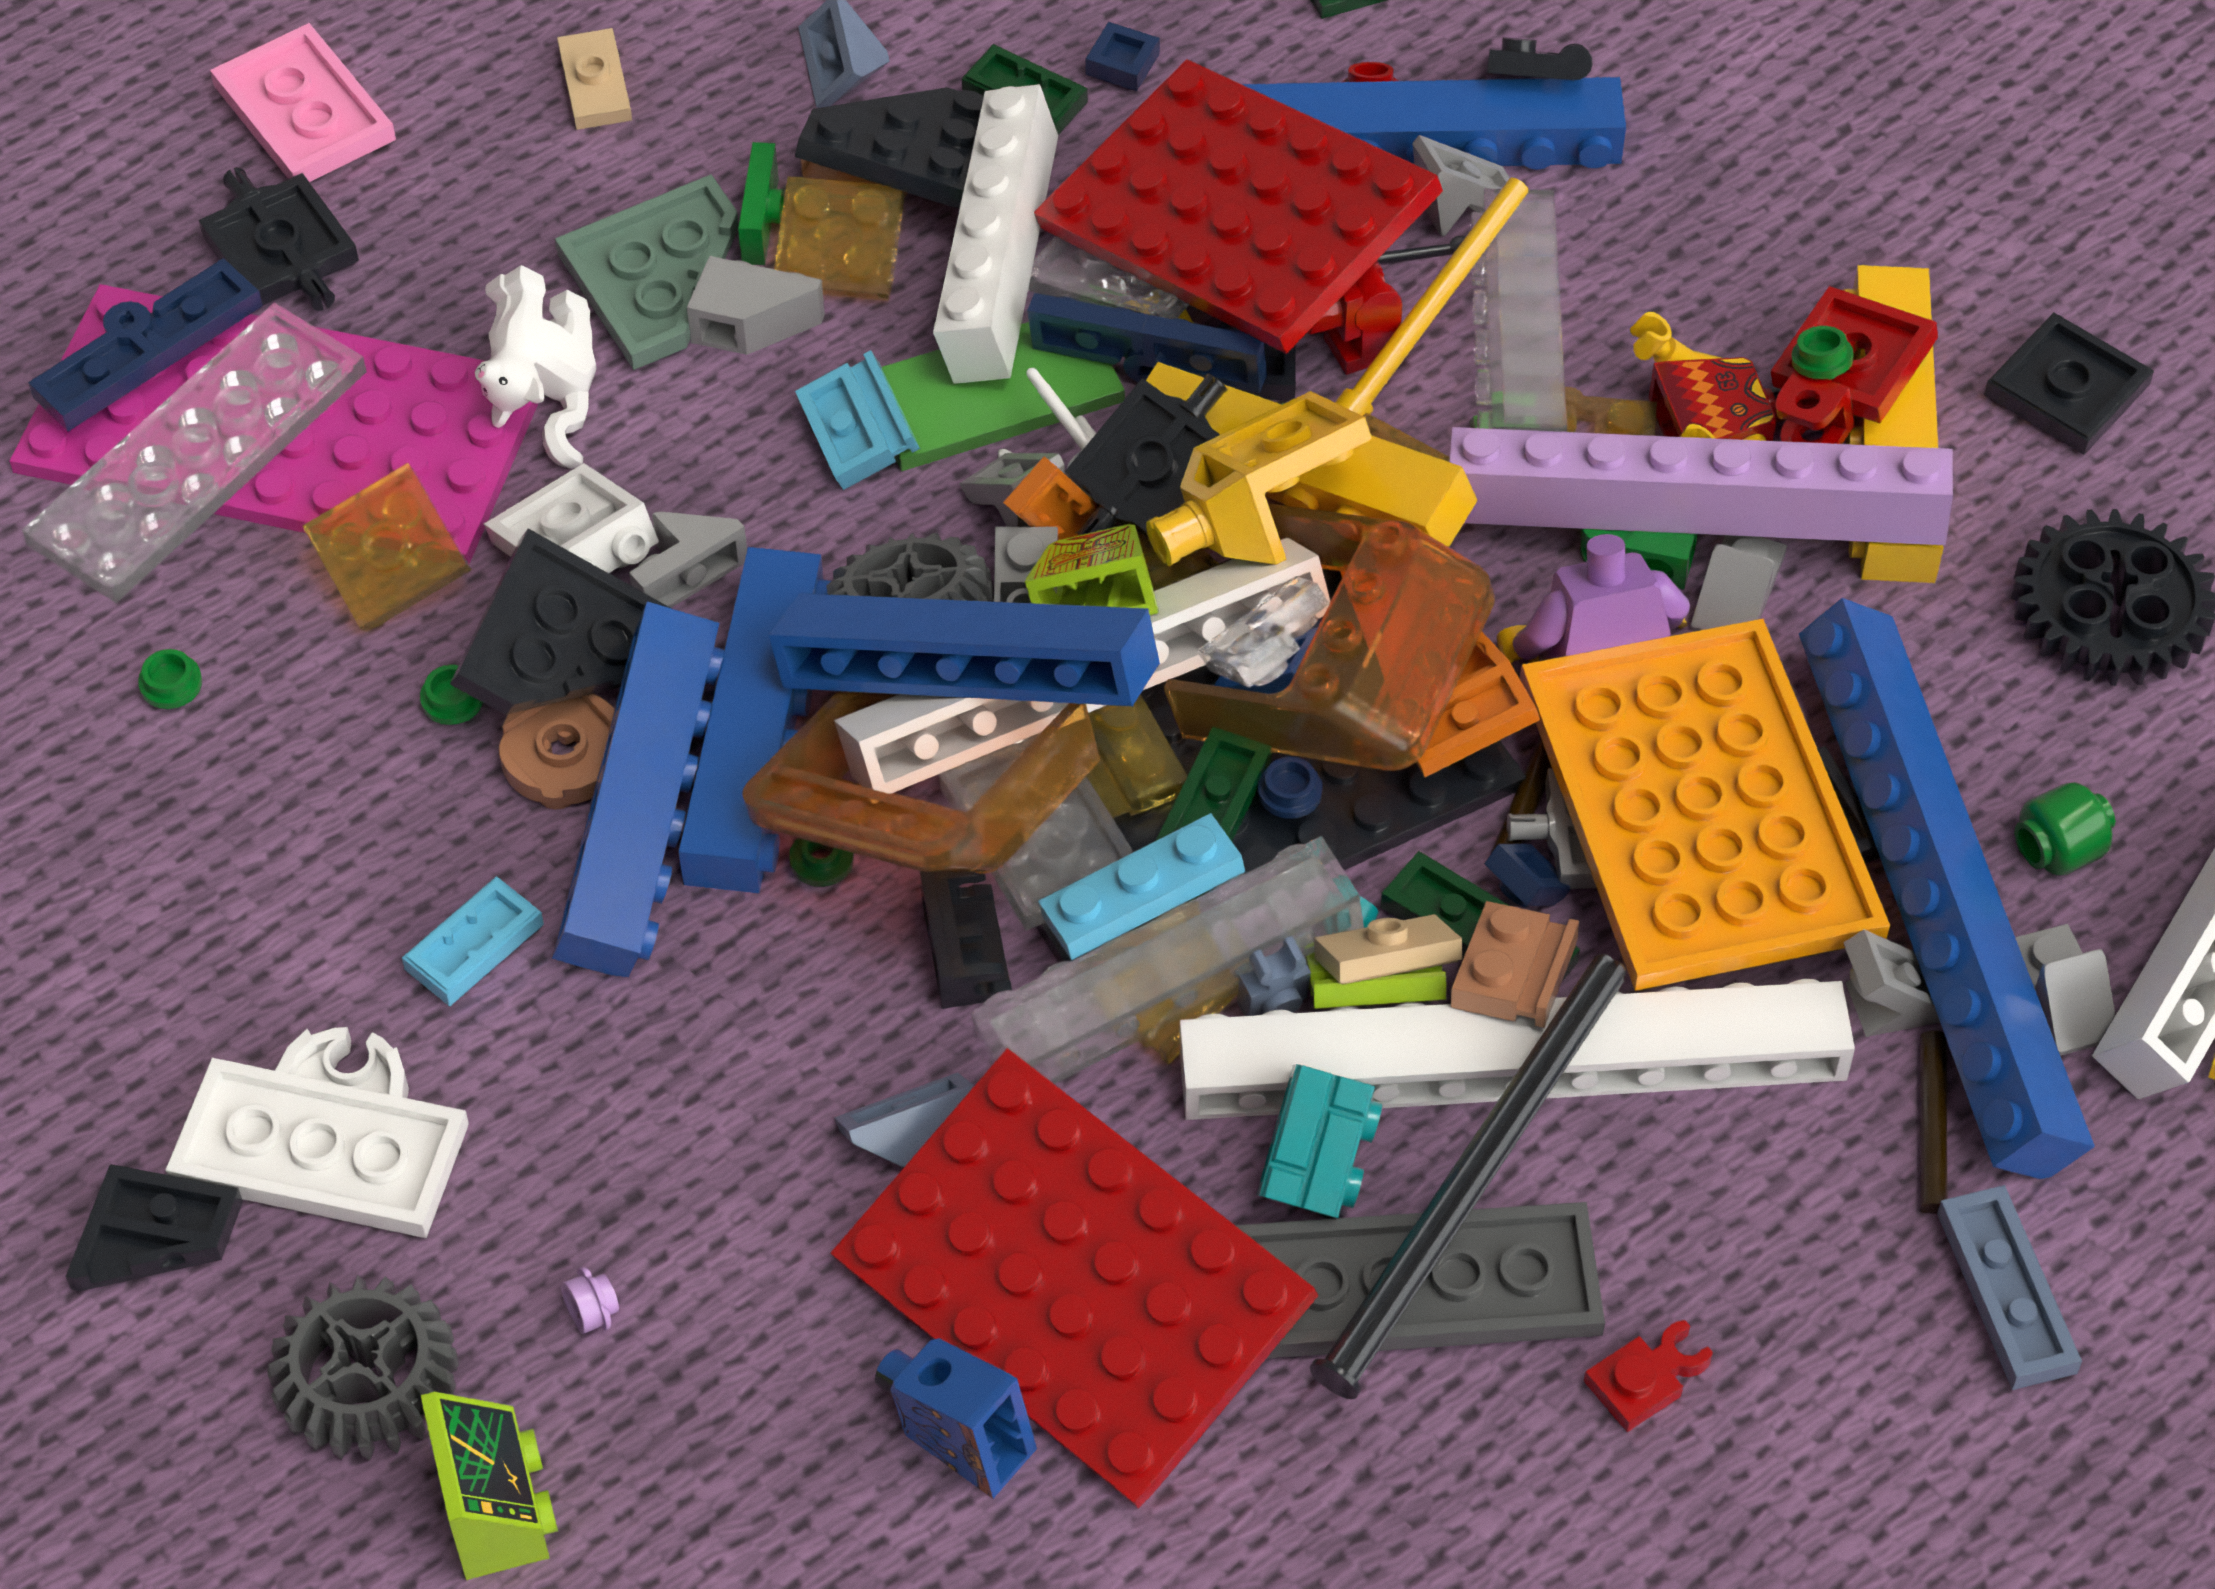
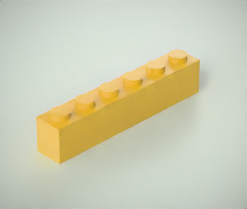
(1907, 423)
(1373, 482)

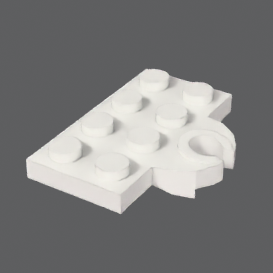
(323, 1136)

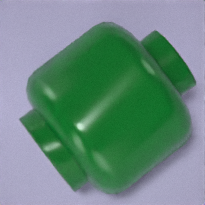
(2065, 828)

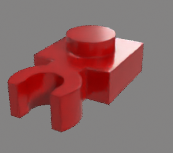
(1642, 1380)

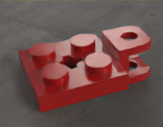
(1893, 348)

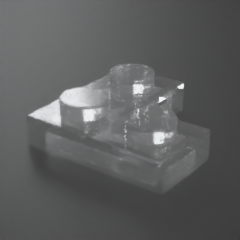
(1263, 639)

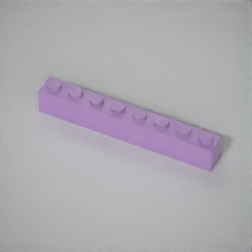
(1707, 485)

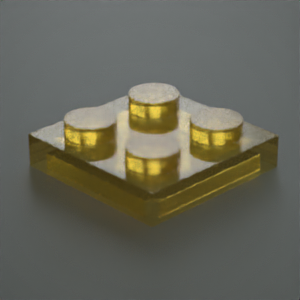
(841, 235)
(387, 547)

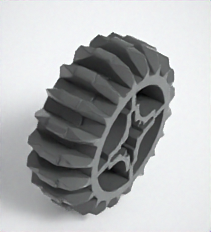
(916, 570)
(327, 1405)

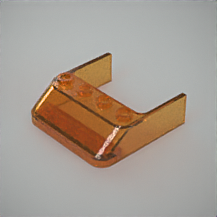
(1379, 656)
(807, 798)

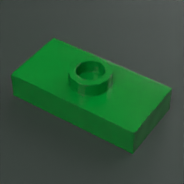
(761, 203)

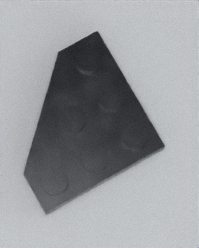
(899, 141)
(550, 631)

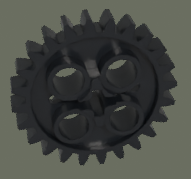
(2069, 598)

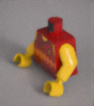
(1703, 392)

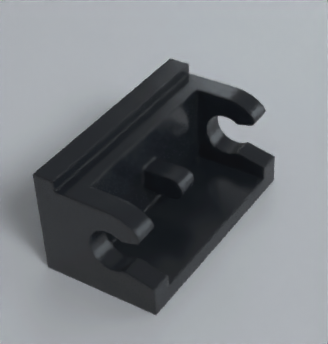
(963, 937)

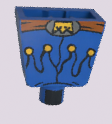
(960, 1412)

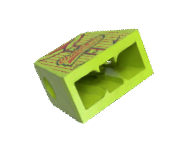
(1094, 571)

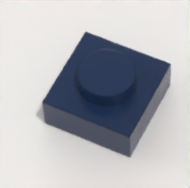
(1122, 56)
(1526, 875)

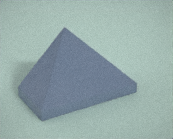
(839, 51)
(905, 1121)

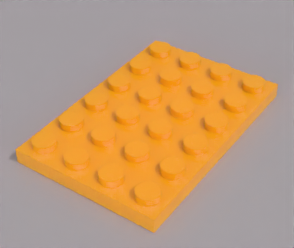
(1702, 804)

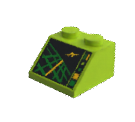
(488, 1483)

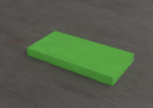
(974, 414)

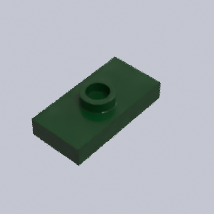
(1003, 68)

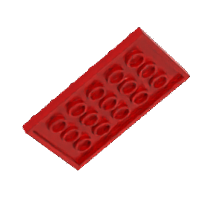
(1238, 204)
(1076, 1273)

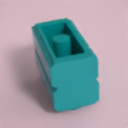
(1318, 1141)

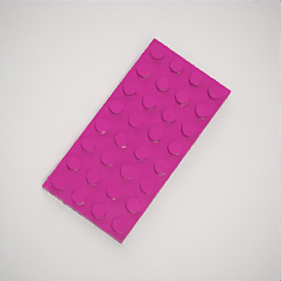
(403, 410)

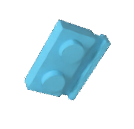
(856, 420)

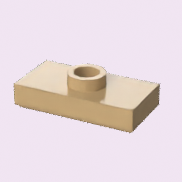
(594, 79)
(1388, 948)

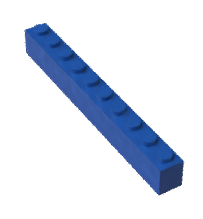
(1945, 893)

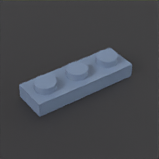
(2009, 1287)

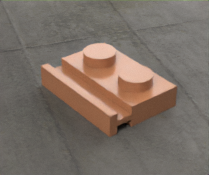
(1514, 964)

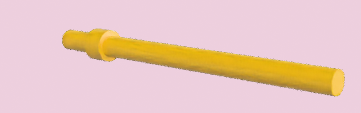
(1433, 299)

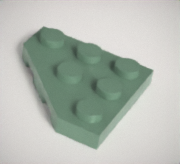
(646, 265)

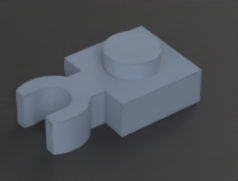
(1275, 982)

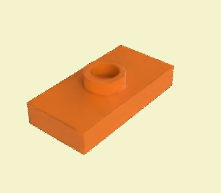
(1051, 500)

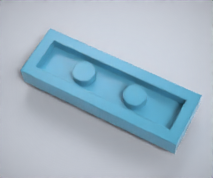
(1141, 886)

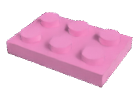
(303, 104)

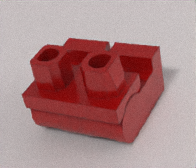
(1361, 321)

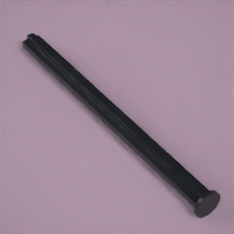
(1468, 1179)

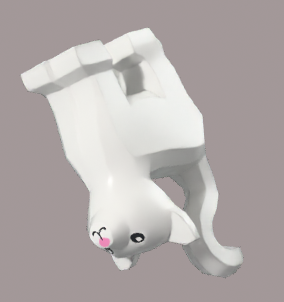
(539, 358)

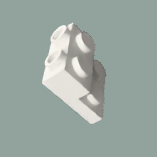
(583, 516)

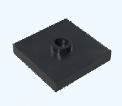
(2068, 383)

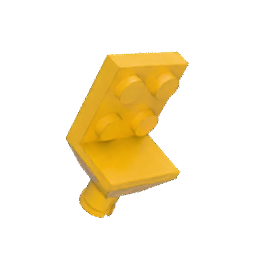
(1234, 470)

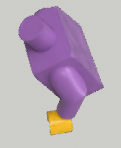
(1598, 606)

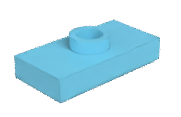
(472, 941)

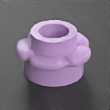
(590, 1298)

